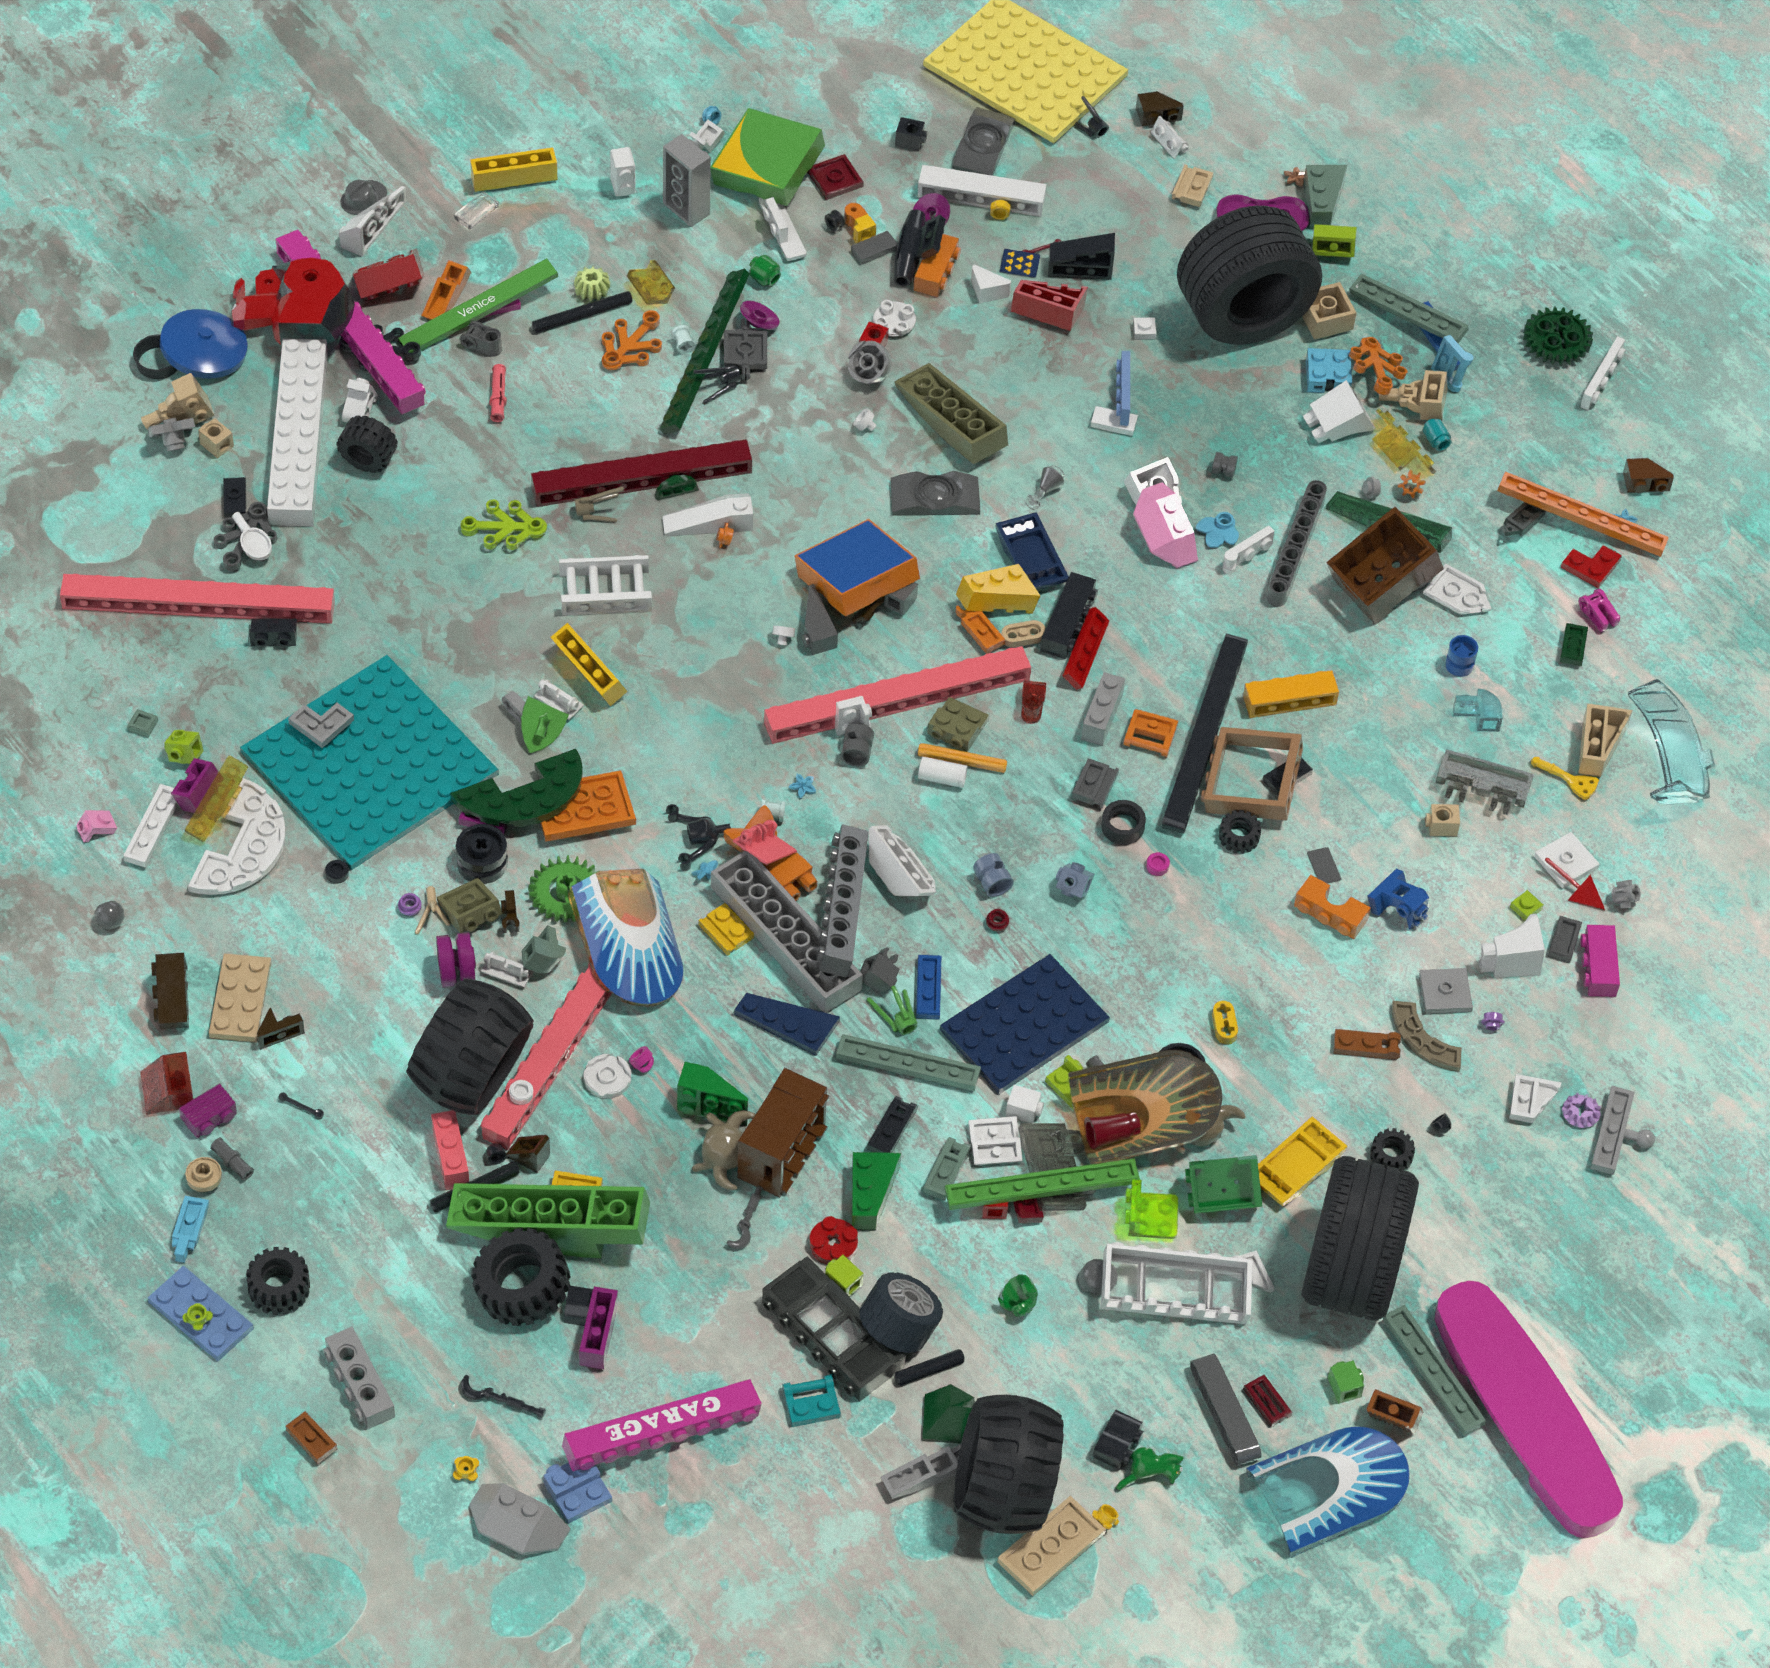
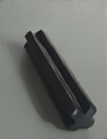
(929, 1367)

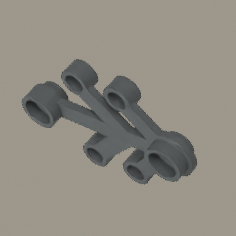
(255, 515)

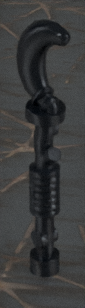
(488, 1393)

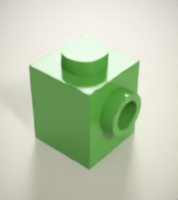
(1346, 1381)

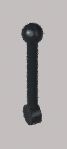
(318, 1114)

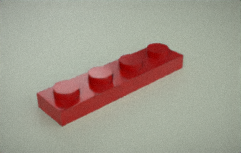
(1086, 648)

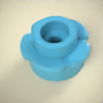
(712, 114)

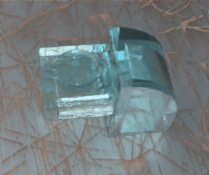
(1484, 706)

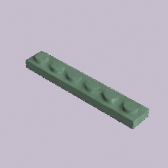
(1408, 308)
(908, 1062)
(1434, 1370)

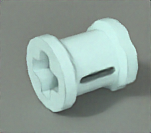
(683, 339)
(776, 809)

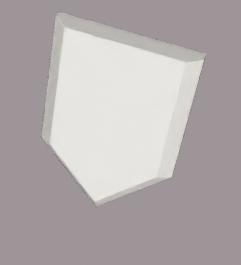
(1458, 592)

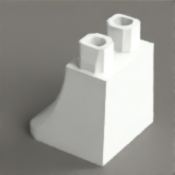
(1339, 414)
(1515, 952)

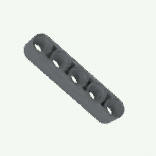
(1225, 1409)

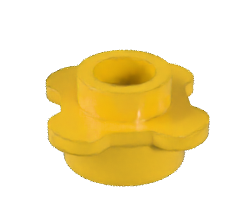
(463, 1462)
(1106, 1516)

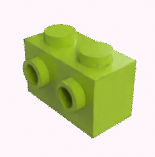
(1334, 240)

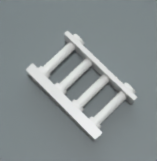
(605, 602)

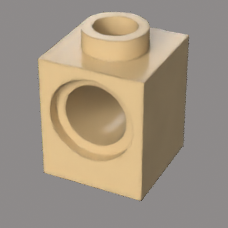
(216, 438)
(1450, 816)

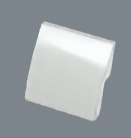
(995, 1140)

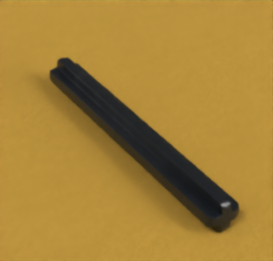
(582, 311)

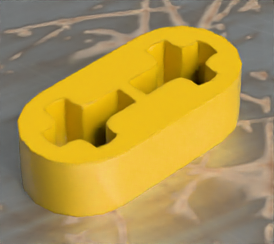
(1229, 1022)

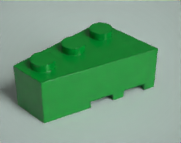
(871, 1184)

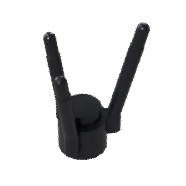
(1096, 124)
(728, 375)

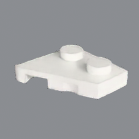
(1531, 1097)

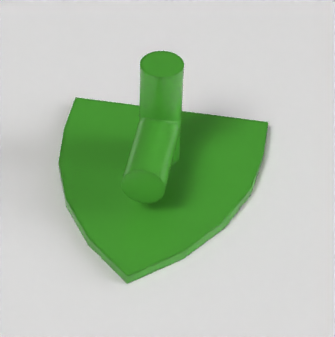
(540, 724)

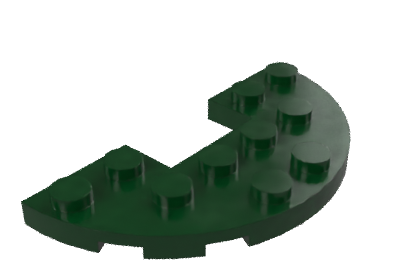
(530, 802)

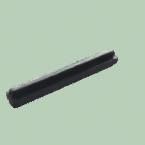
(493, 1177)

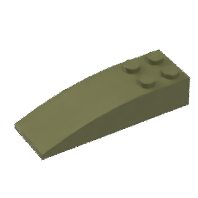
(953, 413)

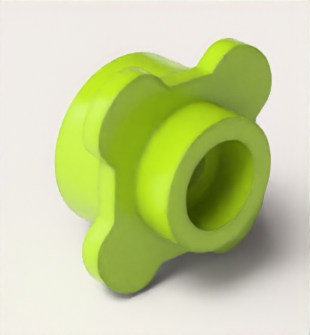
(197, 1310)

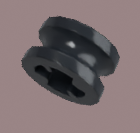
(834, 220)

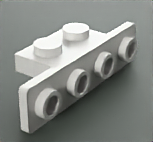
(782, 229)

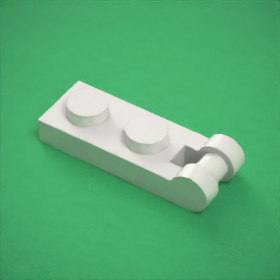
(1248, 549)

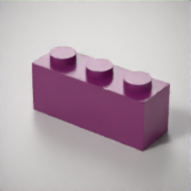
(598, 1328)

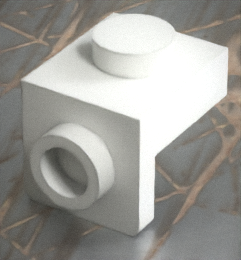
(707, 136)

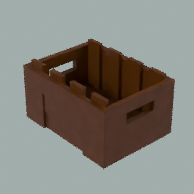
(1373, 554)
(782, 1133)

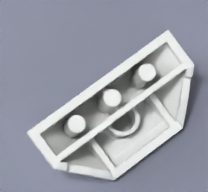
(898, 864)

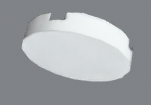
(607, 1076)

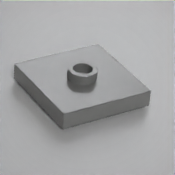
(1445, 990)

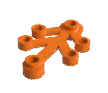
(1372, 348)
(614, 359)

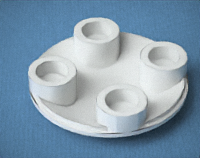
(896, 316)

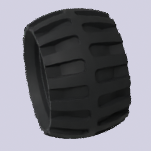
(469, 1046)
(1008, 1464)

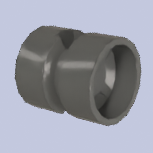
(857, 744)

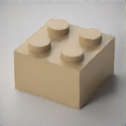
(1330, 312)

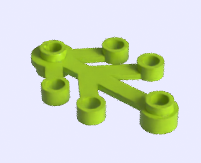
(505, 526)

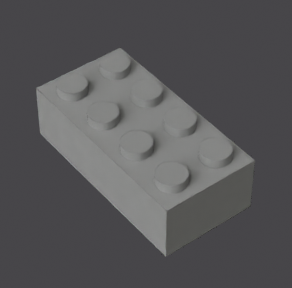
(686, 180)

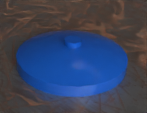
(203, 343)

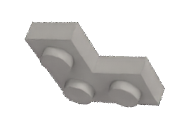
(321, 728)

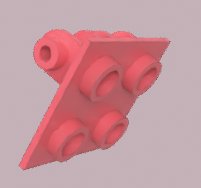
(763, 843)

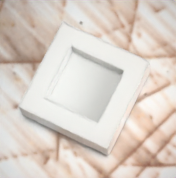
(1144, 328)

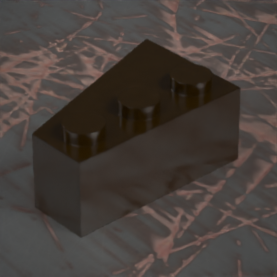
(171, 991)

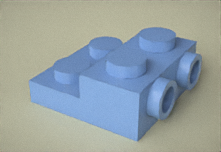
(576, 1491)

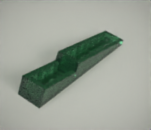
(1368, 513)

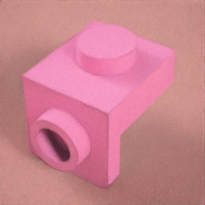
(95, 823)

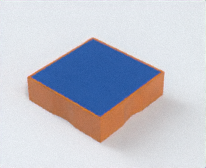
(857, 567)

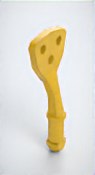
(1573, 781)

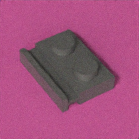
(1095, 783)

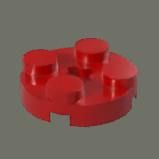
(833, 1228)

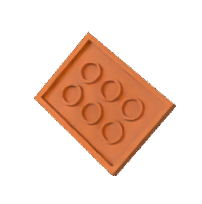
(598, 807)

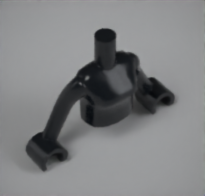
(700, 831)

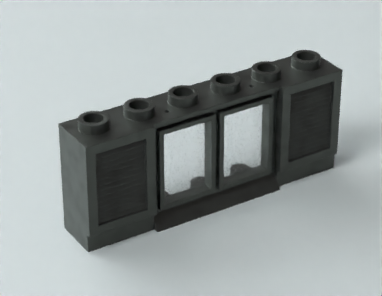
(830, 1328)

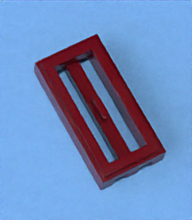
(1278, 1417)

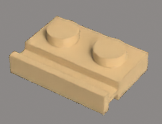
(1192, 185)

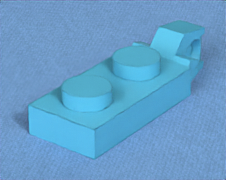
(189, 1226)

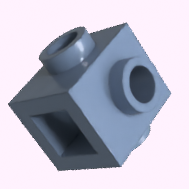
(1074, 880)

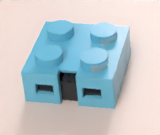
(1327, 369)

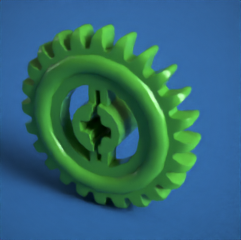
(558, 873)

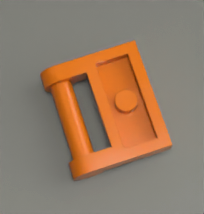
(1151, 726)

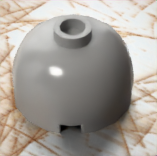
(869, 362)

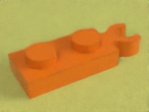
(980, 629)

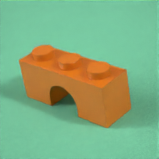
(1345, 918)

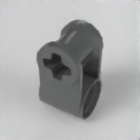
(483, 339)

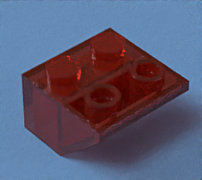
(166, 1083)

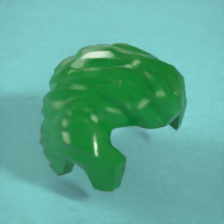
(1019, 1295)

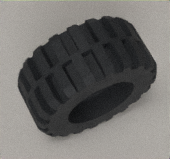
(532, 1300)

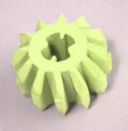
(592, 283)

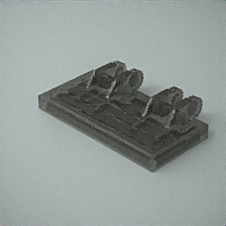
(1484, 778)
(1047, 1150)

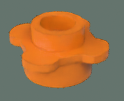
(724, 535)

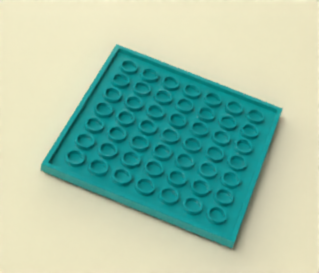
(379, 772)

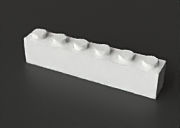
(982, 189)

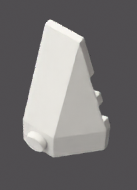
(369, 224)
(1151, 475)
(711, 515)

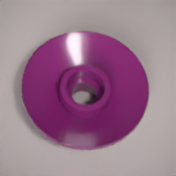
(932, 204)
(759, 315)

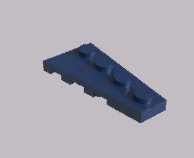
(792, 1023)

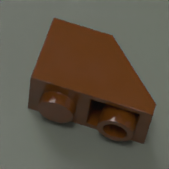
(1646, 476)

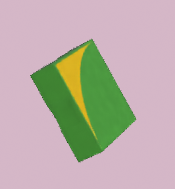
(767, 156)

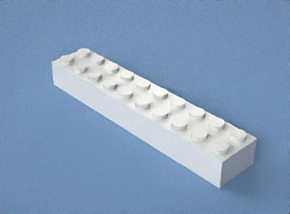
(297, 432)

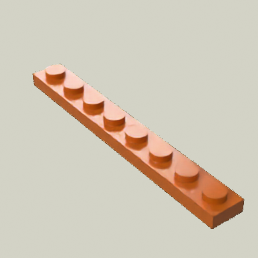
(1583, 514)

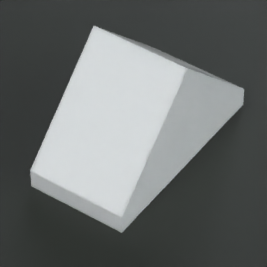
(989, 285)

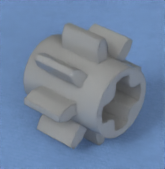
(1626, 894)

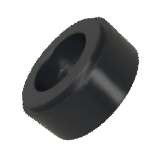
(337, 871)

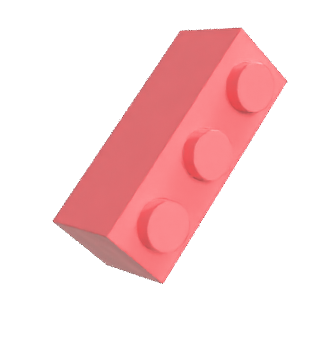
(450, 1148)

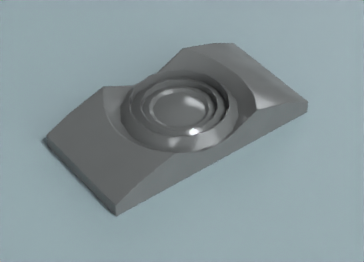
(983, 142)
(935, 494)

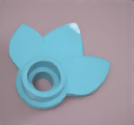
(1216, 531)

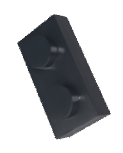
(1274, 778)

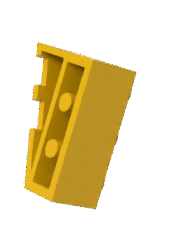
(998, 589)

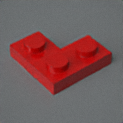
(1594, 569)

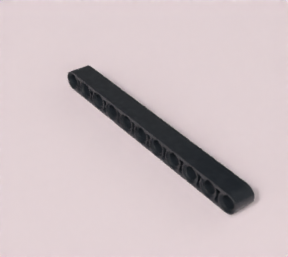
(1204, 733)

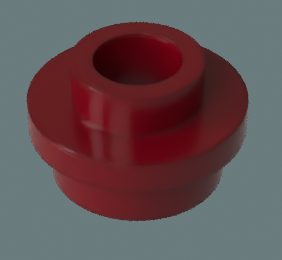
(997, 914)

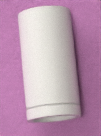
(942, 772)

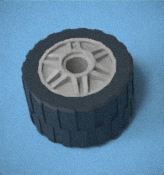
(901, 1312)

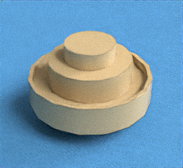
(203, 1174)

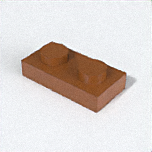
(311, 1437)

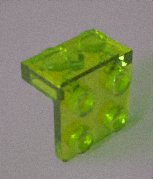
(1151, 1213)

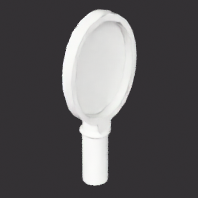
(253, 540)

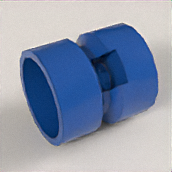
(1461, 655)

